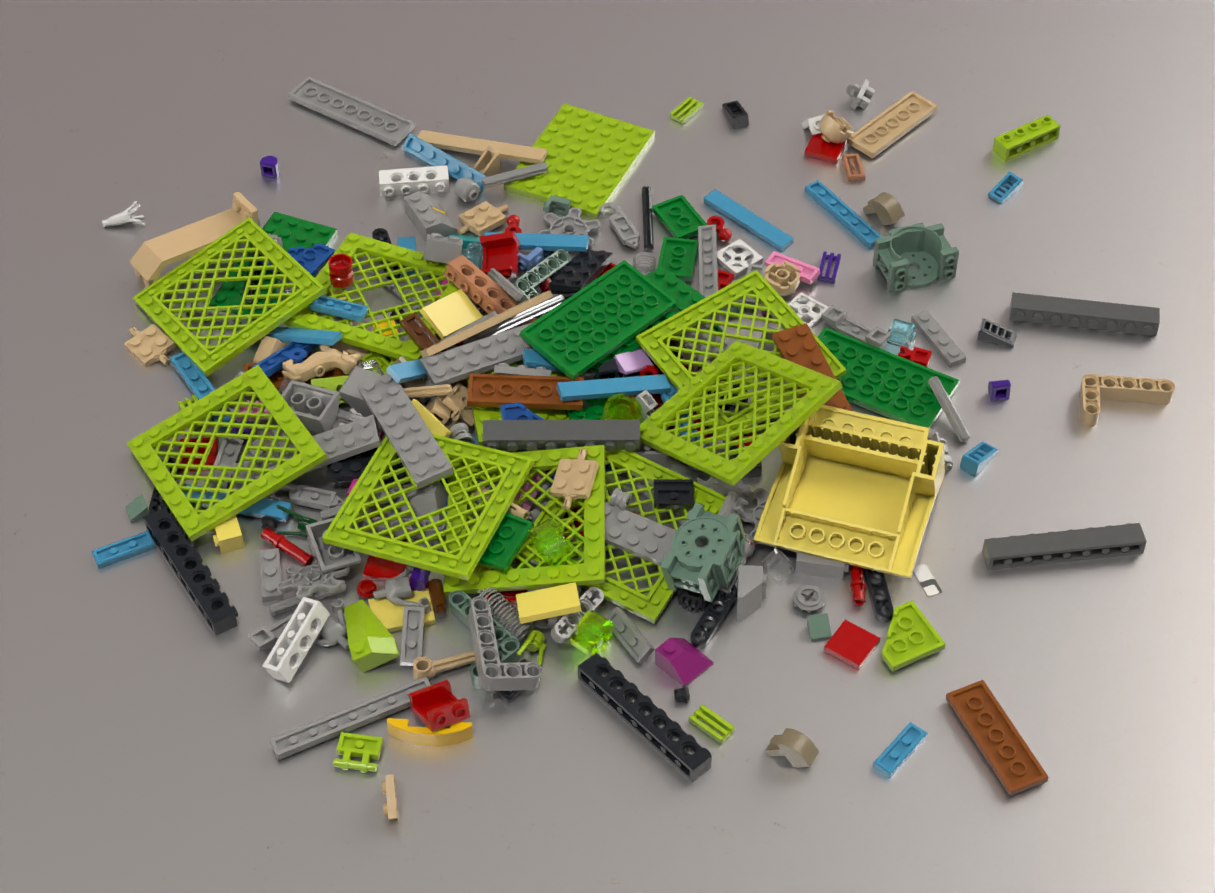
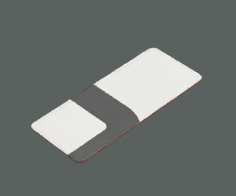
(927, 580)

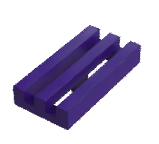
(831, 258)

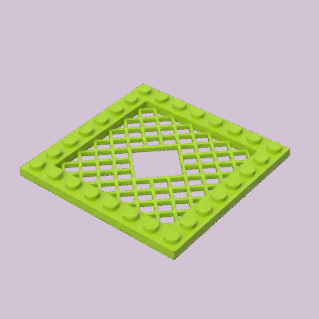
(360, 246)
(749, 286)
(152, 298)
(817, 385)
(198, 522)
(341, 530)
(537, 577)
(614, 591)

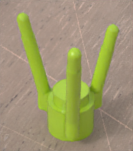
(533, 643)

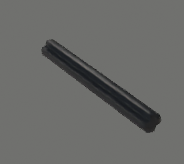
(647, 218)

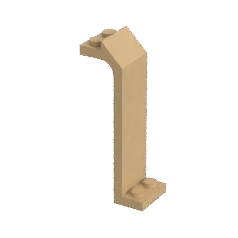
(188, 240)

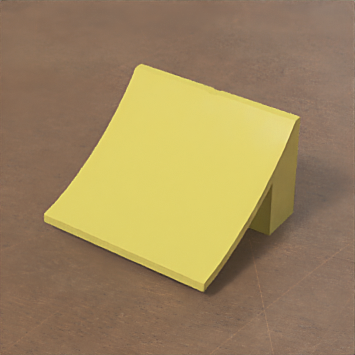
(854, 491)

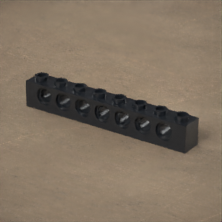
(191, 572)
(604, 679)

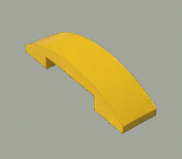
(423, 736)

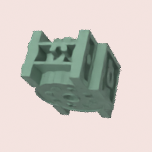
(915, 247)
(718, 558)

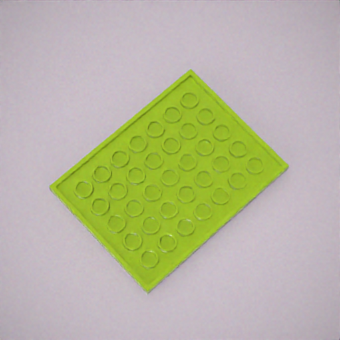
(584, 159)

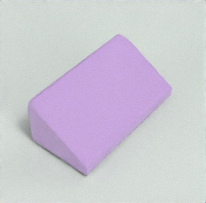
(632, 361)

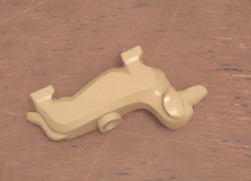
(320, 363)

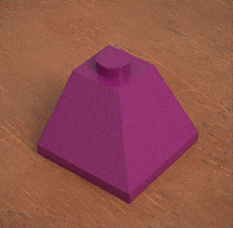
(681, 660)

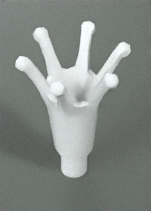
(125, 217)

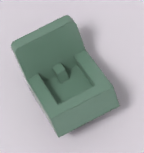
(557, 205)

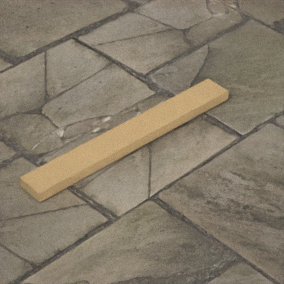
(478, 146)
(486, 324)

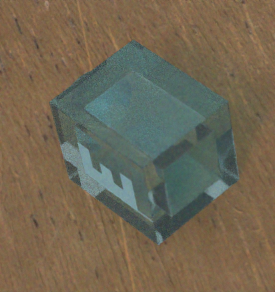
(902, 333)

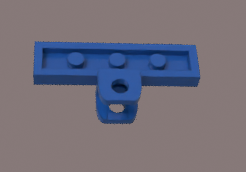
(292, 351)

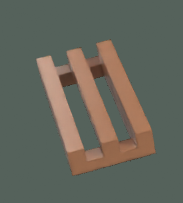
(854, 175)

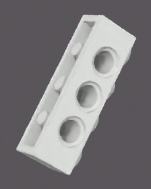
(412, 180)
(296, 640)

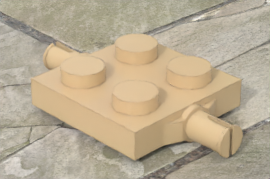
(482, 219)
(150, 345)
(458, 404)
(574, 479)

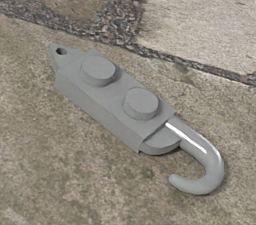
(622, 225)
(310, 496)

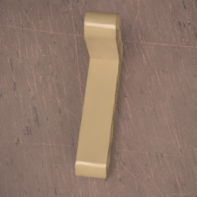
(1120, 389)

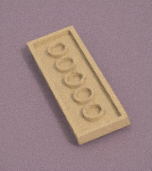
(892, 124)

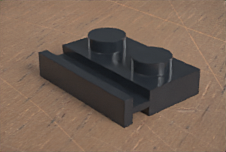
(673, 493)

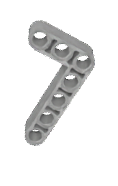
(492, 673)

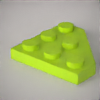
(909, 637)

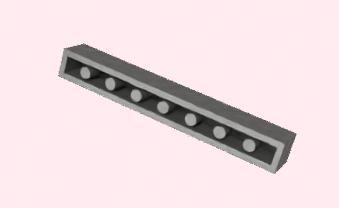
(1084, 314)
(558, 434)
(1064, 546)

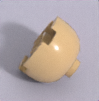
(834, 128)
(783, 277)

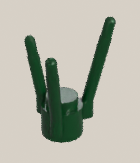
(301, 524)

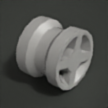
(620, 499)

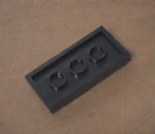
(581, 271)
(353, 467)

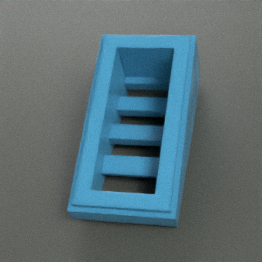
(1008, 178)
(976, 459)

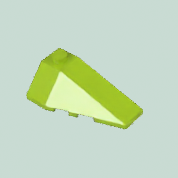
(368, 637)

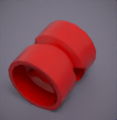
(341, 270)

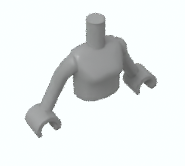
(398, 588)
(332, 631)

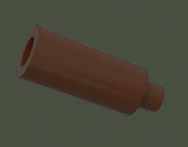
(437, 597)

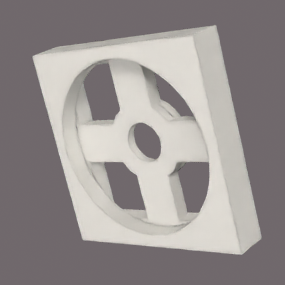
(730, 265)
(811, 303)

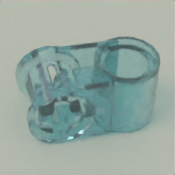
(474, 254)

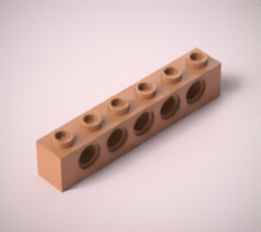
(479, 287)

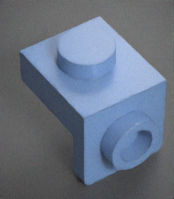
(531, 260)

